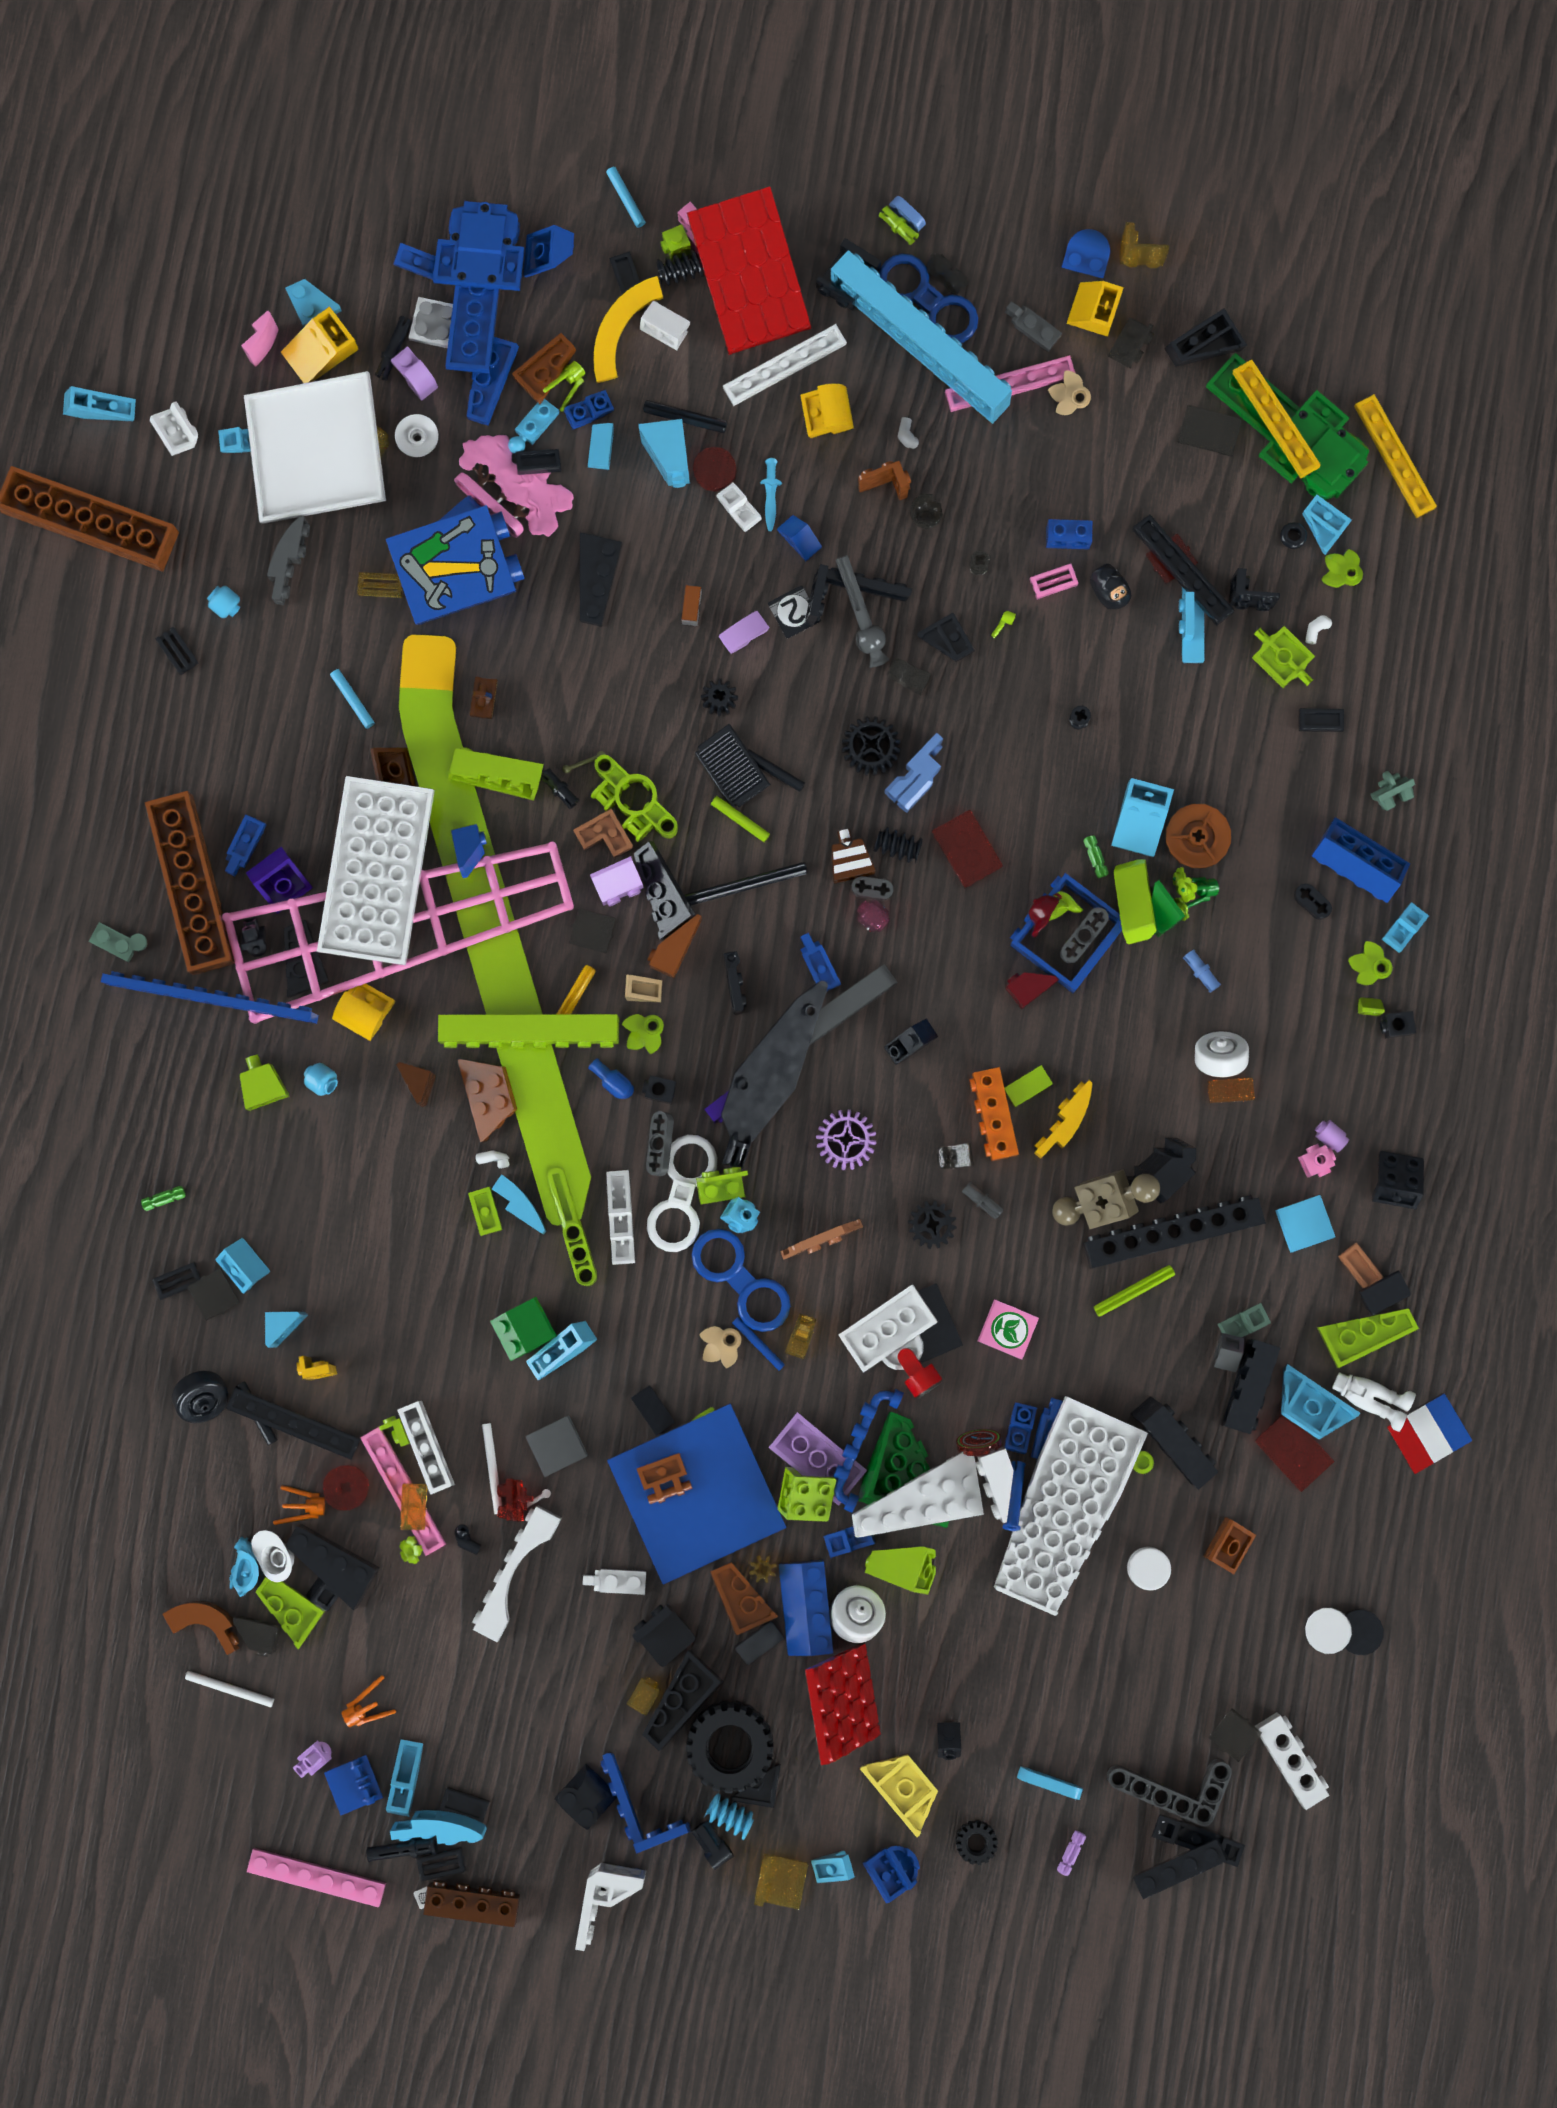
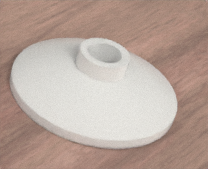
(411, 427)

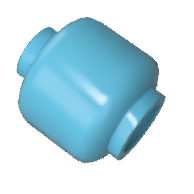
(224, 601)
(320, 1079)

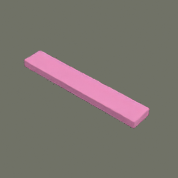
(1023, 379)
(394, 1477)

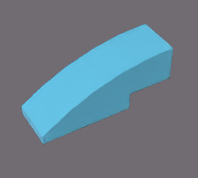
(519, 1203)
(404, 1778)

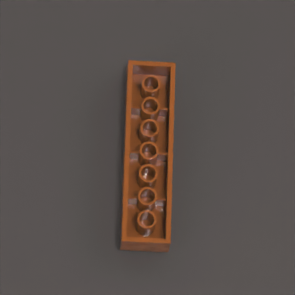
(87, 518)
(189, 882)

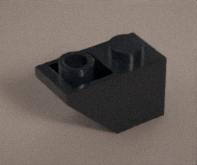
(911, 1041)

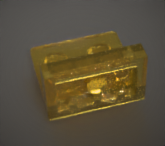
(1140, 254)
(780, 1881)

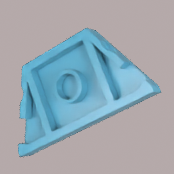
(1312, 1405)

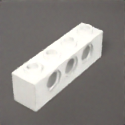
(426, 1447)
(1308, 1794)

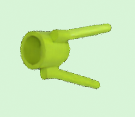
(572, 373)

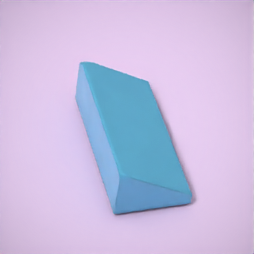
(601, 446)

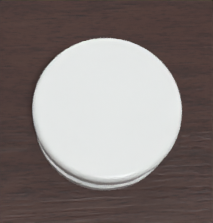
(1149, 1568)

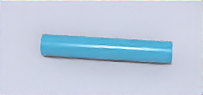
(626, 197)
(352, 698)

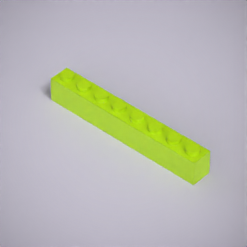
(529, 1029)

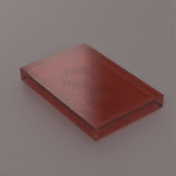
(967, 848)
(1294, 1452)

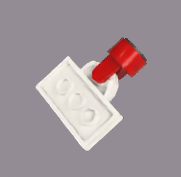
(894, 1337)

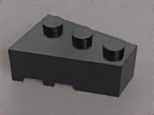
(1207, 340)

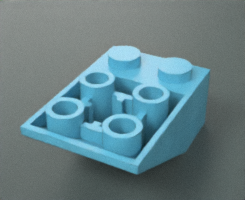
(1142, 817)

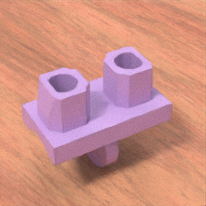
(313, 1759)

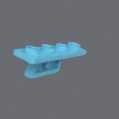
(1191, 629)

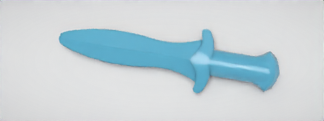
(770, 485)

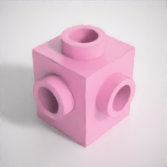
(1310, 1164)

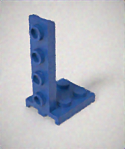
(627, 1810)

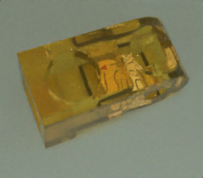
(801, 1336)

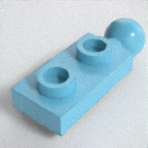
(533, 425)

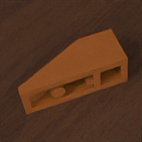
(673, 949)

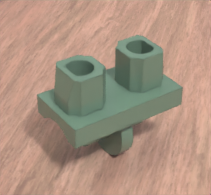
(1402, 787)

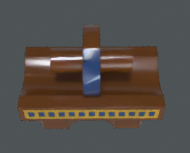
(483, 698)

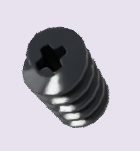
(679, 267)
(898, 845)

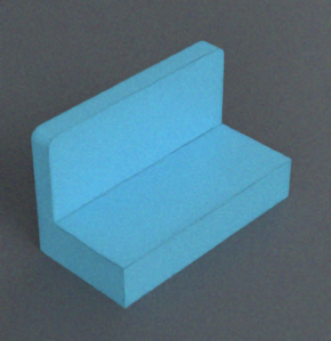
(242, 1265)

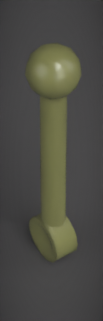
(566, 768)

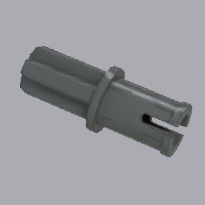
(982, 1200)

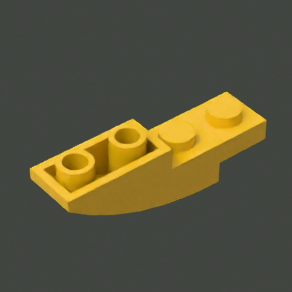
(1072, 1114)

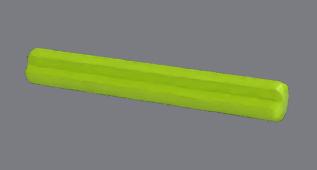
(1134, 1290)

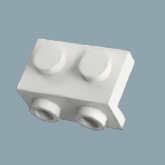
(175, 429)

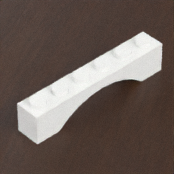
(495, 1615)

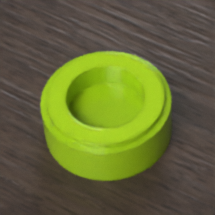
(1143, 1463)

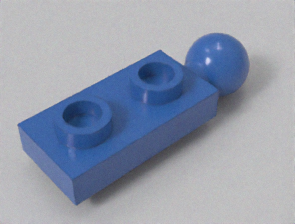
(415, 261)

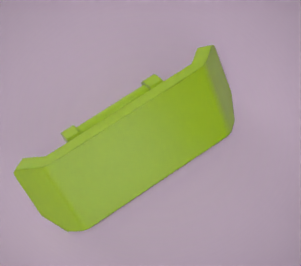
(1134, 901)

